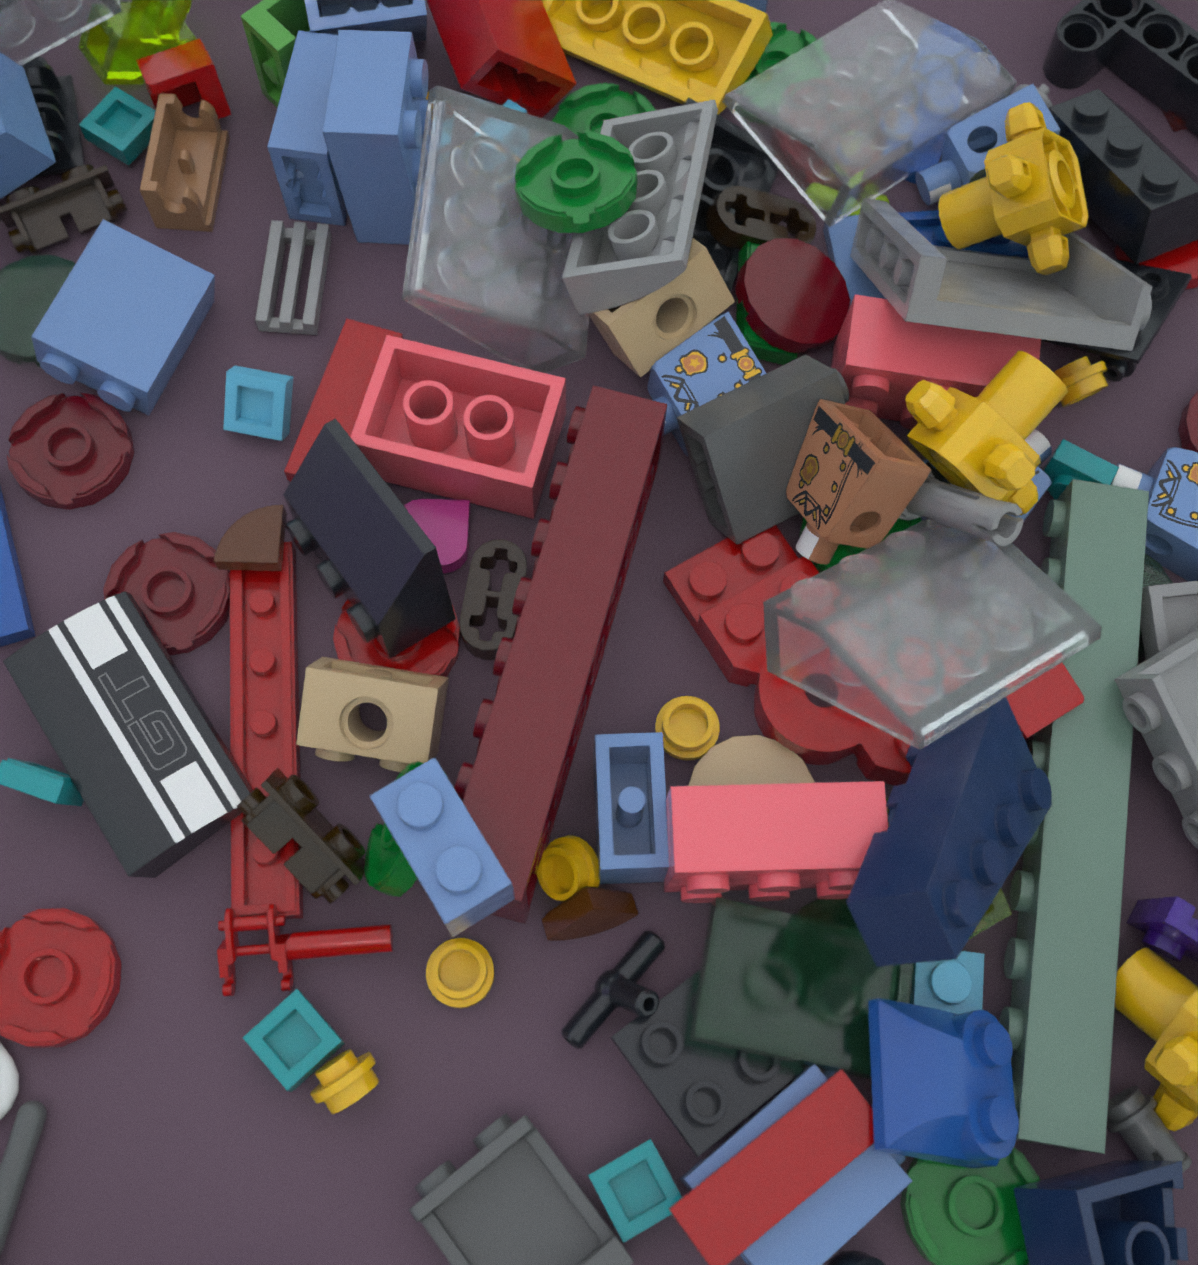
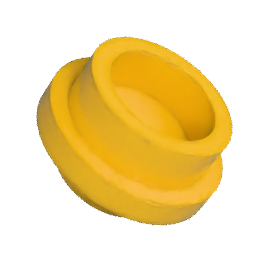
(1081, 379)
(687, 727)
(568, 867)
(460, 973)
(344, 1080)

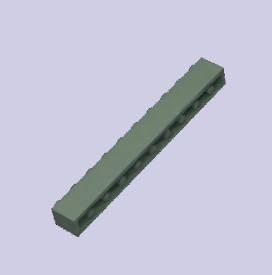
(1075, 860)

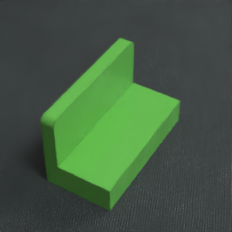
(271, 36)

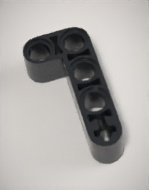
(1135, 42)

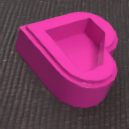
(446, 526)

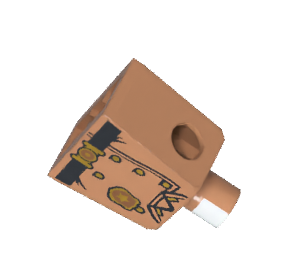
(850, 480)

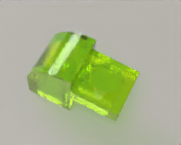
(134, 33)

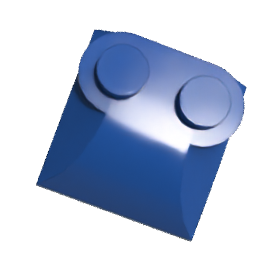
(941, 1084)

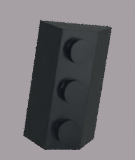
(1129, 177)
(366, 544)

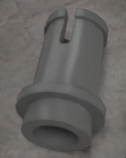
(1142, 1129)

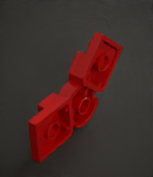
(724, 603)

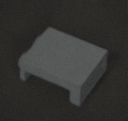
(513, 1206)

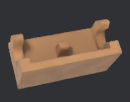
(184, 166)

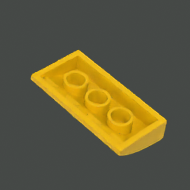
(666, 44)

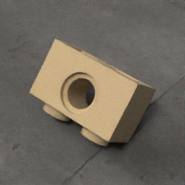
(647, 331)
(332, 719)

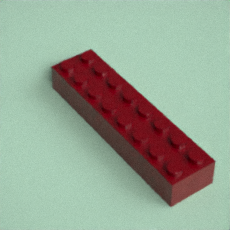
(560, 633)

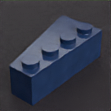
(949, 840)
(1104, 1215)

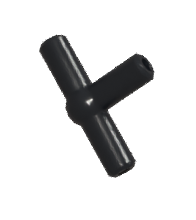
(618, 989)

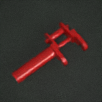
(293, 946)

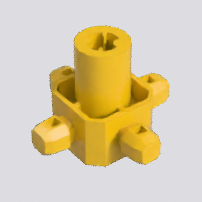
(1028, 194)
(983, 438)
(1166, 1010)

